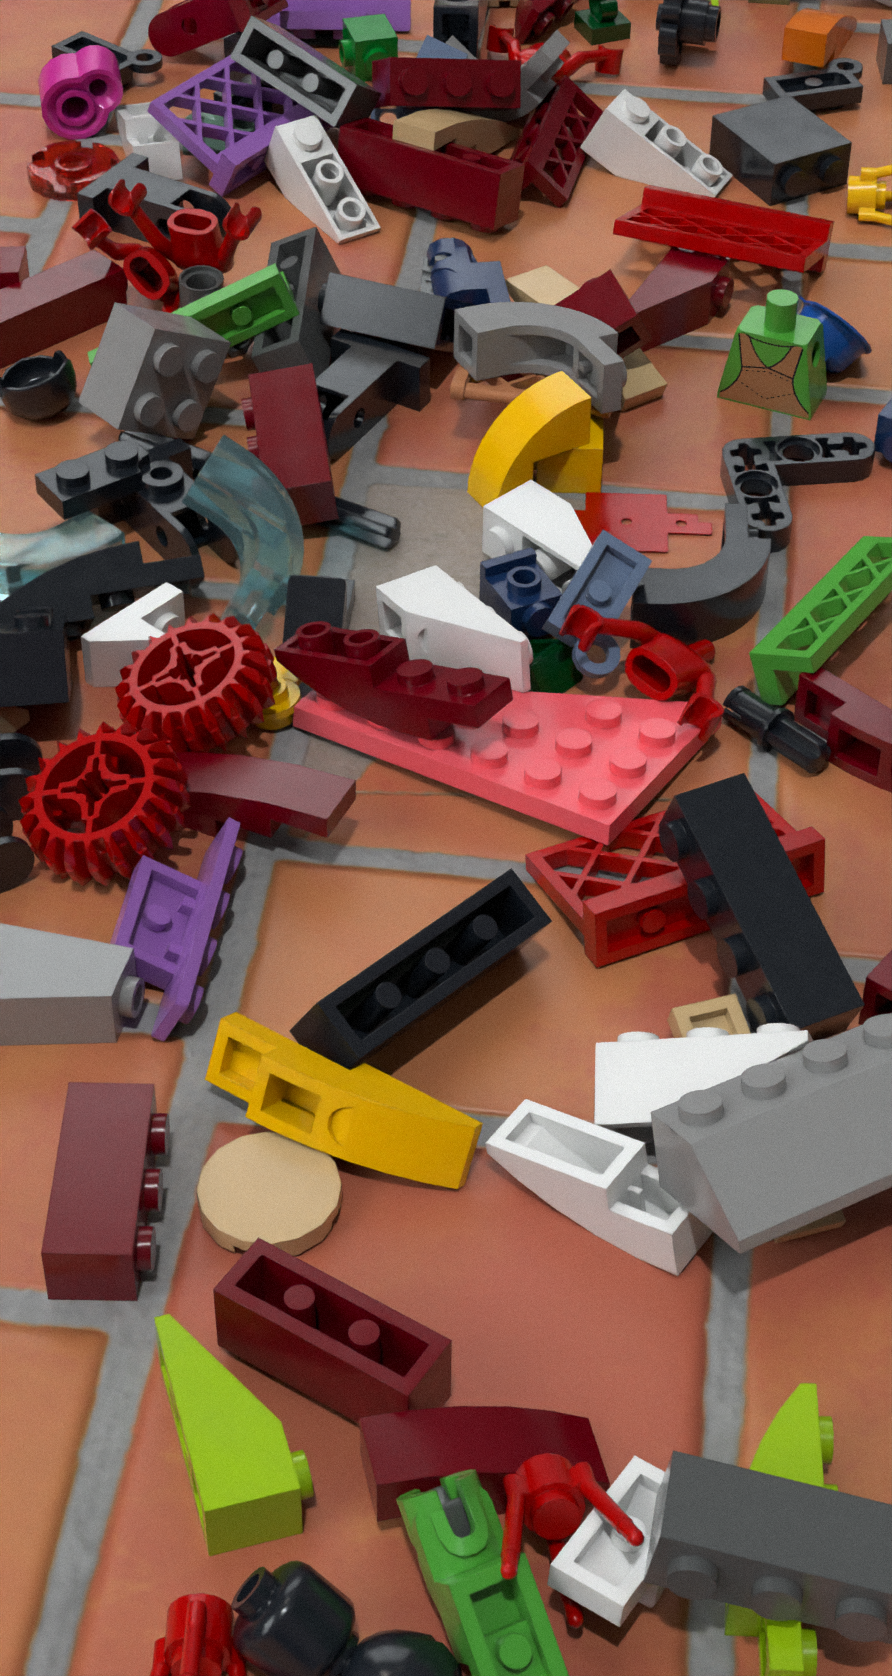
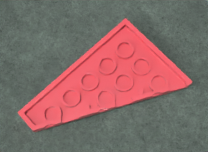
(544, 754)

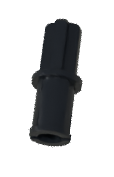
(775, 729)

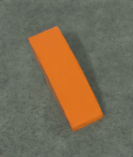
(816, 36)

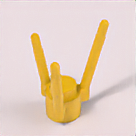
(868, 194)

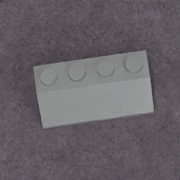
(783, 1138)

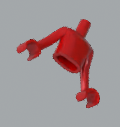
(607, 60)
(192, 231)
(143, 266)
(659, 665)

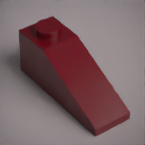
(682, 294)

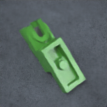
(489, 1620)

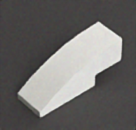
(147, 137)
(598, 1183)

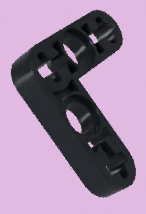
(826, 460)

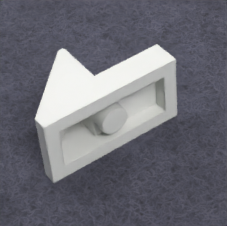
(110, 644)
(598, 1562)

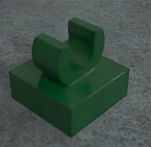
(602, 22)

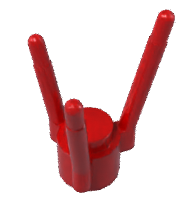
(550, 1501)
(198, 1639)

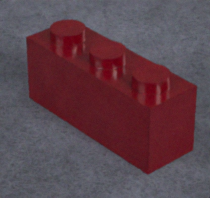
(447, 83)
(292, 438)
(103, 1192)
(328, 1337)

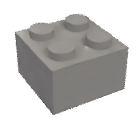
(154, 372)

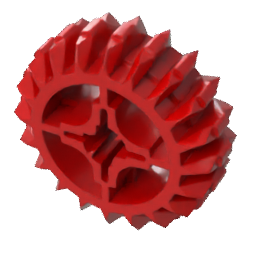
(199, 684)
(93, 790)

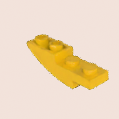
(339, 1110)

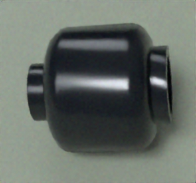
(293, 1622)

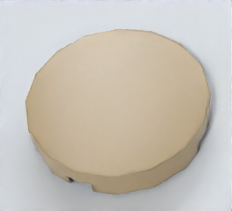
(269, 1191)

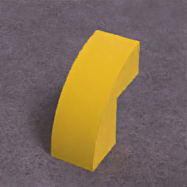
(534, 426)

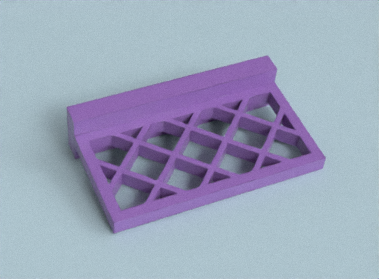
(243, 150)

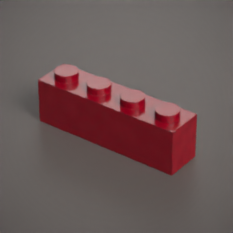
(447, 181)

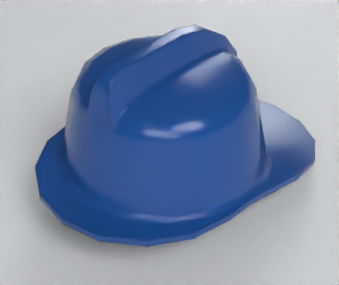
(841, 340)

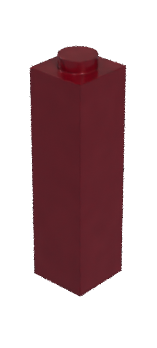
(58, 304)

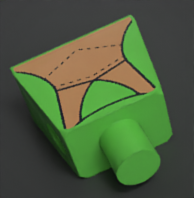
(777, 359)

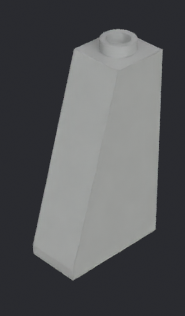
(64, 988)

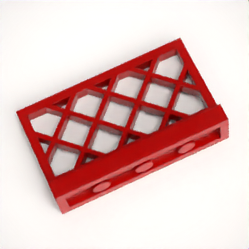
(728, 229)
(648, 914)

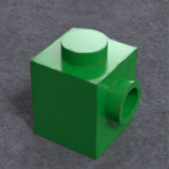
(364, 41)

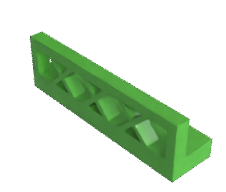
(243, 306)
(823, 619)

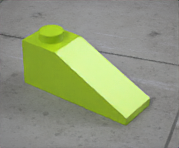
(232, 1448)

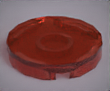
(67, 168)

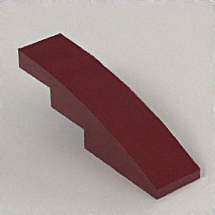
(262, 794)

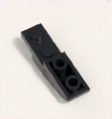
(104, 578)

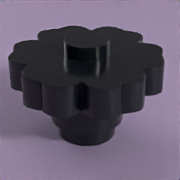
(685, 23)

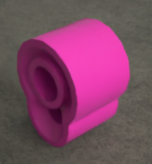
(80, 91)

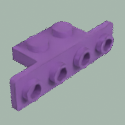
(307, 16)
(170, 922)

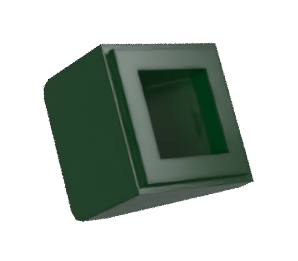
(552, 667)

